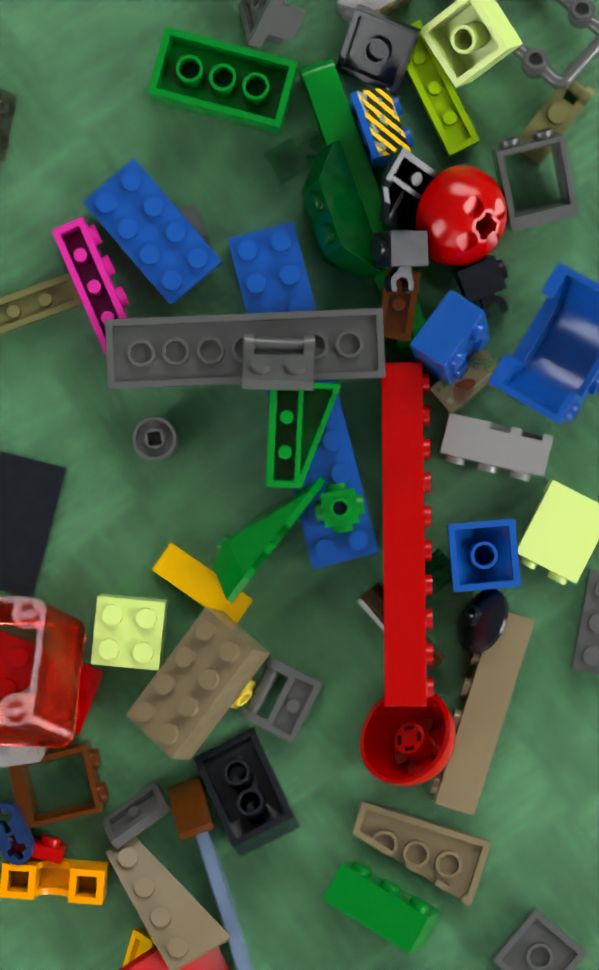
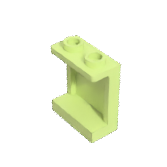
(561, 533)

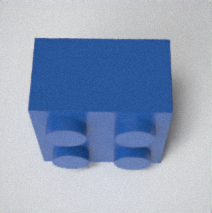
(451, 338)

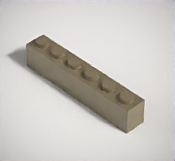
(481, 716)

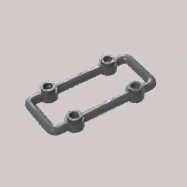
(536, 61)

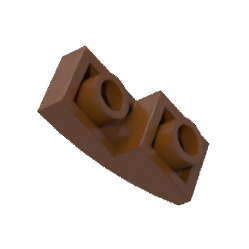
(190, 808)

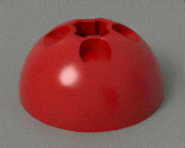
(462, 215)
(407, 742)

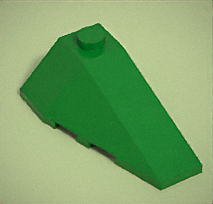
(255, 540)

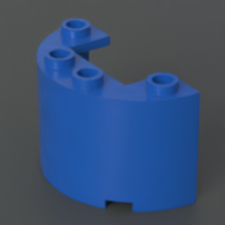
(560, 351)

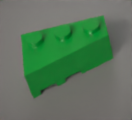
(295, 431)
(382, 906)

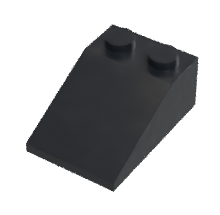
(246, 793)

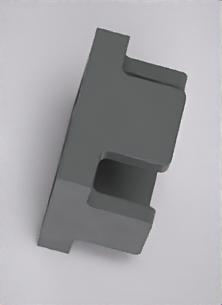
(270, 21)

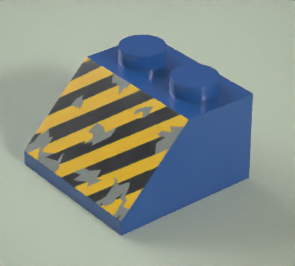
(379, 125)

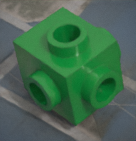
(336, 493)

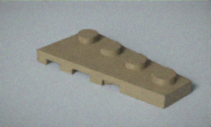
(434, 851)
(167, 910)

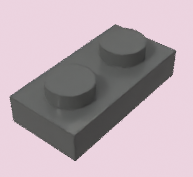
(136, 815)

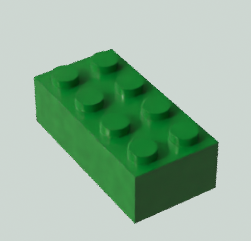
(223, 81)

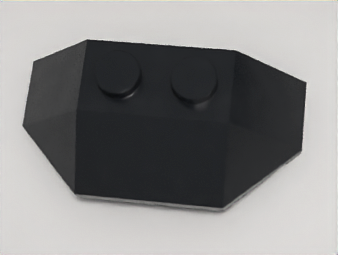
(402, 190)

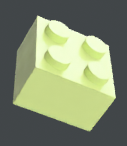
(470, 38)
(129, 631)

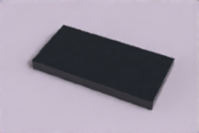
(27, 514)

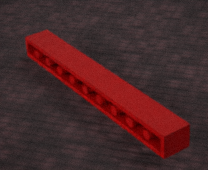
(404, 536)

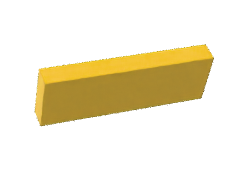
(198, 582)

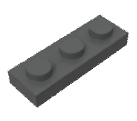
(586, 645)

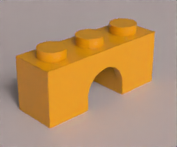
(77, 879)

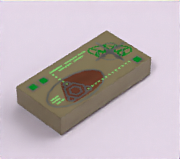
(462, 390)

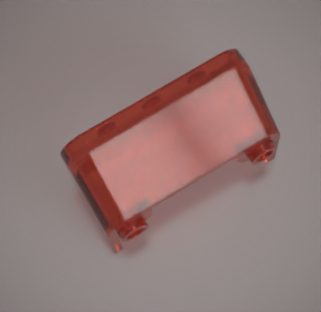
(50, 708)

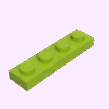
(440, 99)

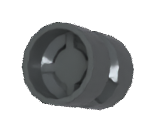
(156, 439)

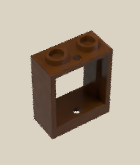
(25, 794)

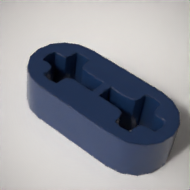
(20, 831)

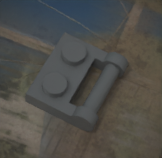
(278, 371)
(291, 705)

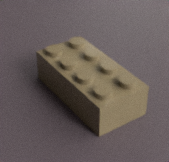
(197, 684)

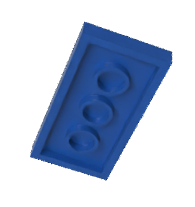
(152, 232)

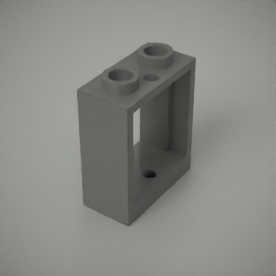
(546, 212)

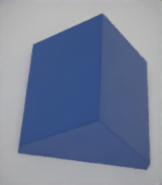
(483, 555)

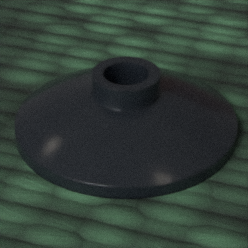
(483, 621)

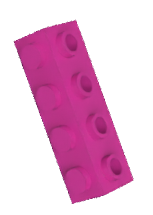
(91, 274)

